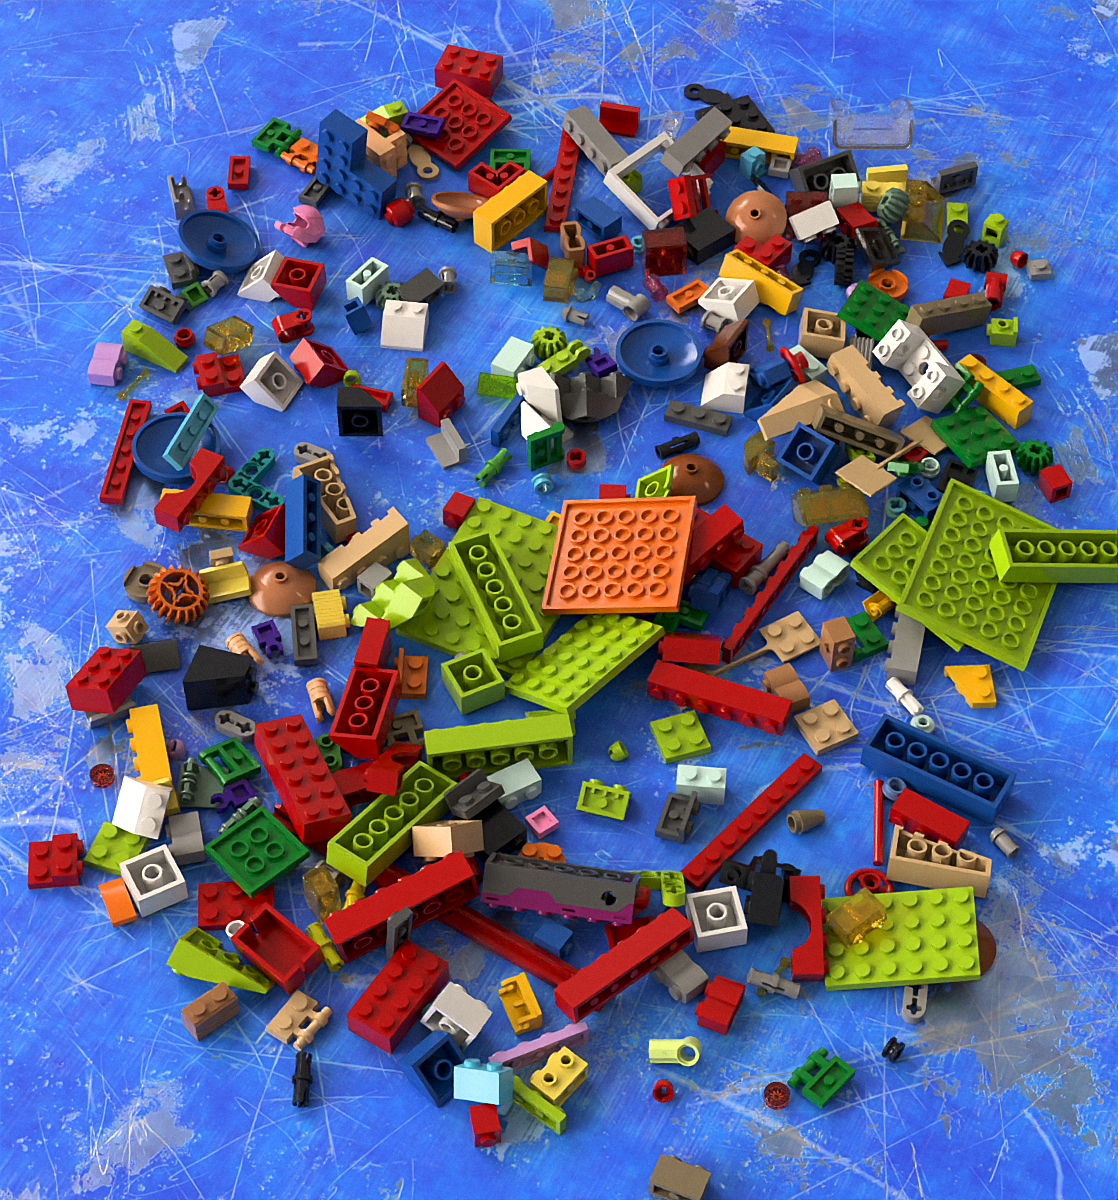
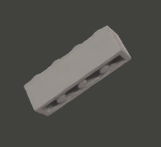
(593, 138)
(696, 142)
(904, 649)

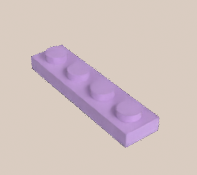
(543, 1047)

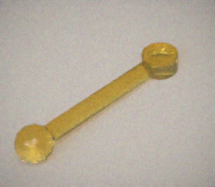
(766, 323)
(122, 394)
(784, 963)

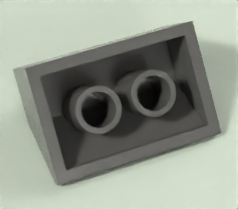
(817, 174)

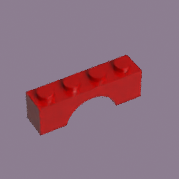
(177, 509)
(387, 771)
(805, 898)

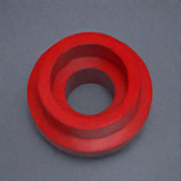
(184, 337)

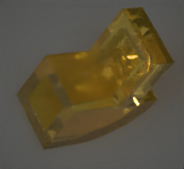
(759, 455)

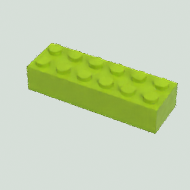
(1055, 555)
(495, 595)
(497, 745)
(385, 826)

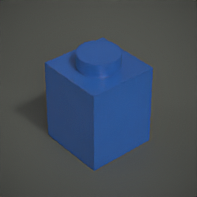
(356, 315)
(555, 939)

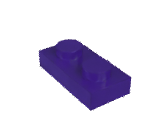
(423, 125)

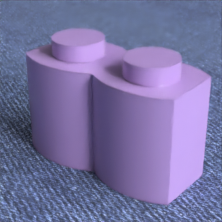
(107, 364)

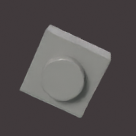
(779, 167)
(1038, 269)

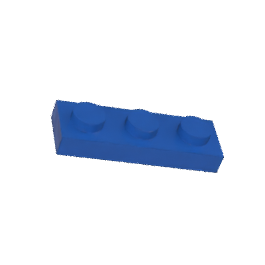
(508, 419)

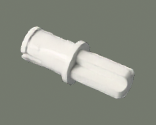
(904, 696)

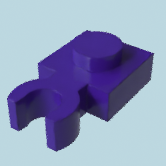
(601, 364)
(268, 637)
(233, 795)

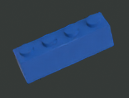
(303, 522)

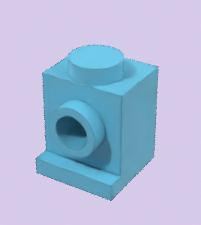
(752, 162)

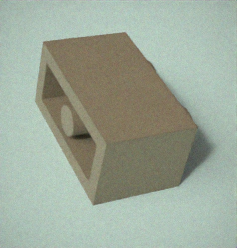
(678, 1180)

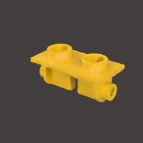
(878, 605)

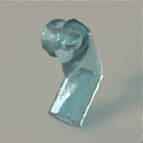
(584, 296)

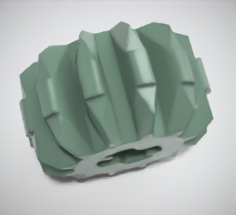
(893, 205)
(387, 292)

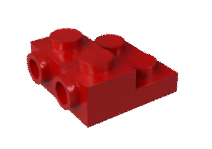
(217, 374)
(55, 862)

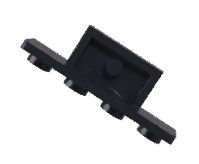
(737, 873)

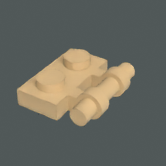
(292, 1018)

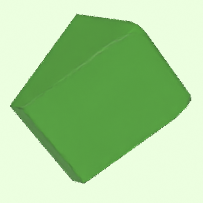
(194, 295)

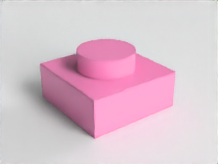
(541, 822)

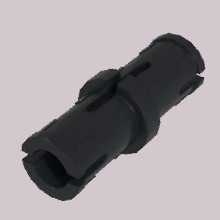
(438, 219)
(689, 440)
(302, 1079)

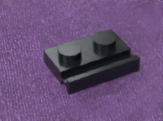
(957, 471)

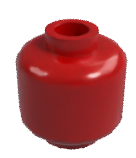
(399, 212)

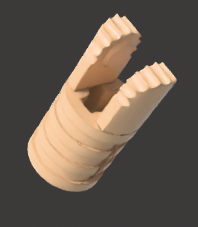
(238, 644)
(320, 698)

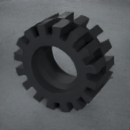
(844, 266)

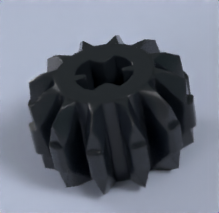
(830, 243)
(980, 255)

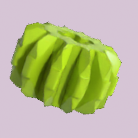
(548, 341)

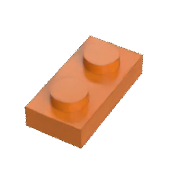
(686, 296)

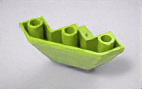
(398, 598)

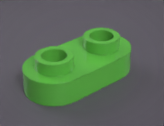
(330, 752)

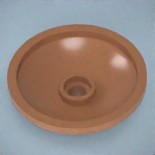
(458, 204)
(770, 220)
(280, 586)

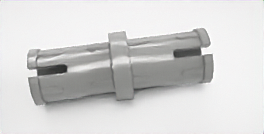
(773, 983)

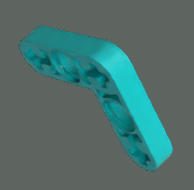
(249, 482)

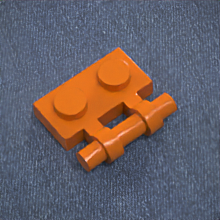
(381, 123)
(303, 155)

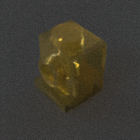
(427, 548)

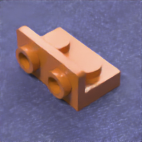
(413, 675)

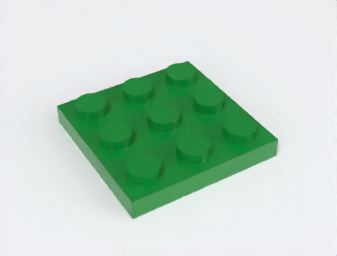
(872, 310)
(973, 435)
(256, 851)

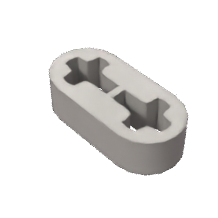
(314, 452)
(235, 727)
(919, 1001)

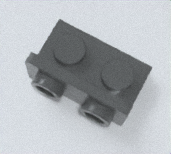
(955, 177)
(180, 270)
(163, 304)
(472, 795)

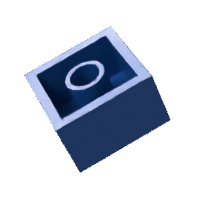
(808, 453)

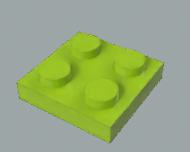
(680, 737)
(113, 847)

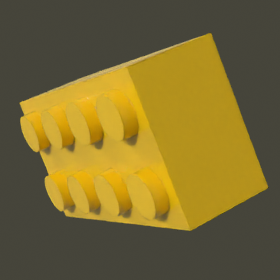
(510, 211)

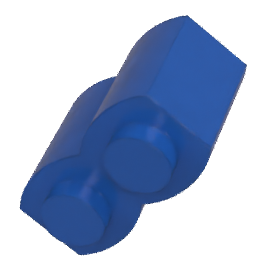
(769, 373)

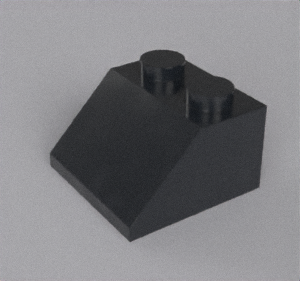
(358, 413)

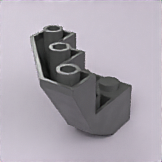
(590, 397)

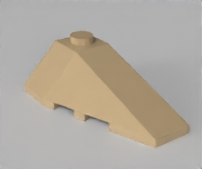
(797, 407)

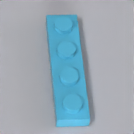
(190, 432)

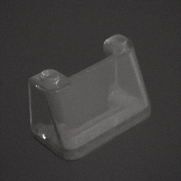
(872, 131)

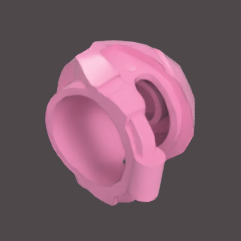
(307, 226)

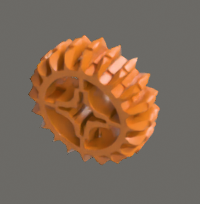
(193, 601)

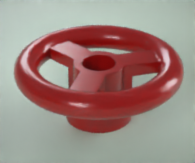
(795, 363)
(869, 877)

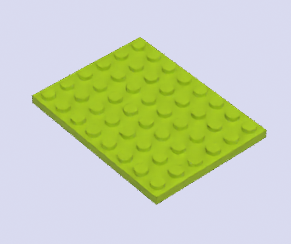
(958, 585)
(450, 620)

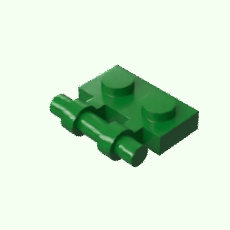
(271, 137)
(972, 391)
(827, 1082)

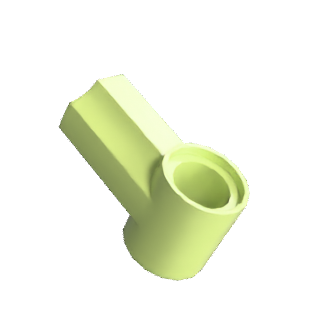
(672, 1050)

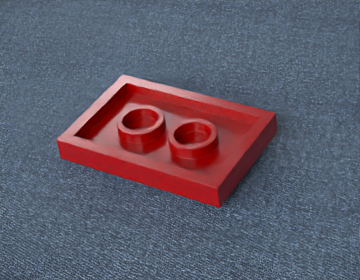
(226, 902)

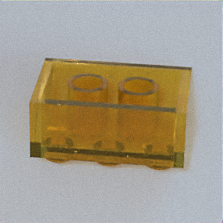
(924, 214)
(828, 504)

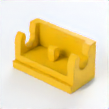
(520, 1004)

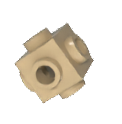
(127, 627)

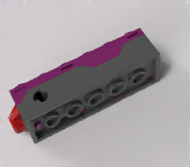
(563, 889)

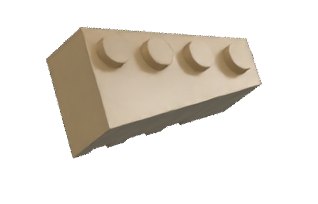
(864, 387)
(336, 509)
(381, 543)
(935, 864)

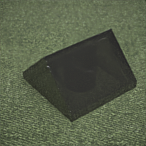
(875, 248)

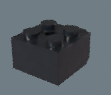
(767, 891)

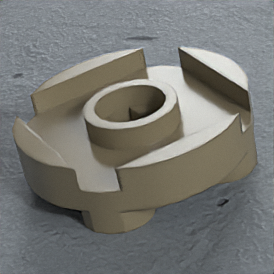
(135, 576)

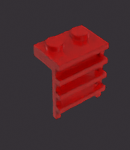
(685, 195)

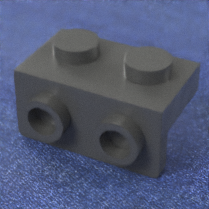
(677, 816)

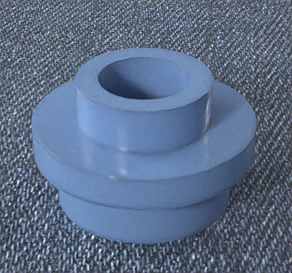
(893, 788)

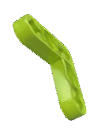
(668, 881)

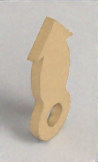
(421, 161)

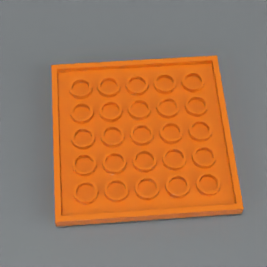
(620, 555)

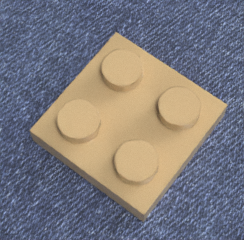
(825, 727)

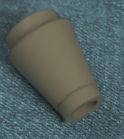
(803, 820)

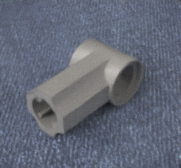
(632, 306)

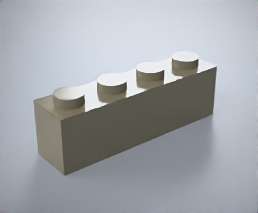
(950, 313)
(857, 432)

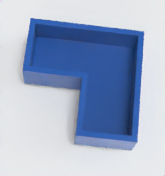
(345, 168)

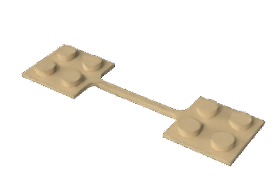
(872, 477)
(785, 637)

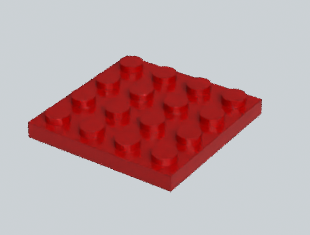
(468, 127)

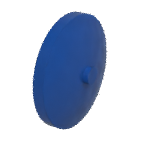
(218, 240)
(658, 353)
(154, 438)

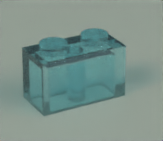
(511, 268)

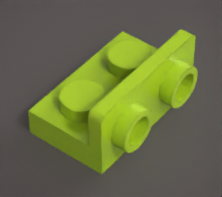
(604, 800)

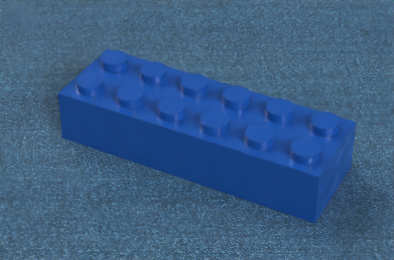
(938, 768)

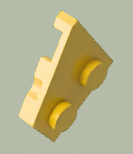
(974, 684)

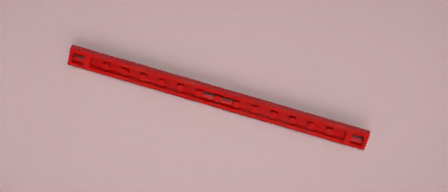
(474, 926)

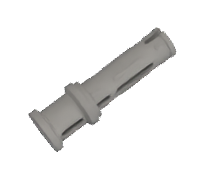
(759, 573)

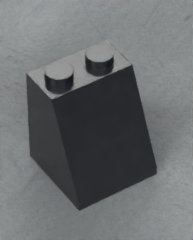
(219, 679)

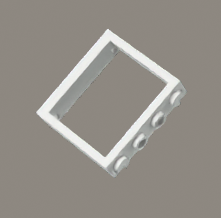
(629, 198)

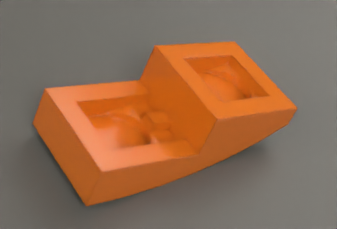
(117, 902)

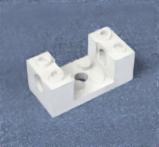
(909, 351)

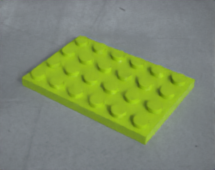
(891, 559)
(583, 660)
(923, 941)

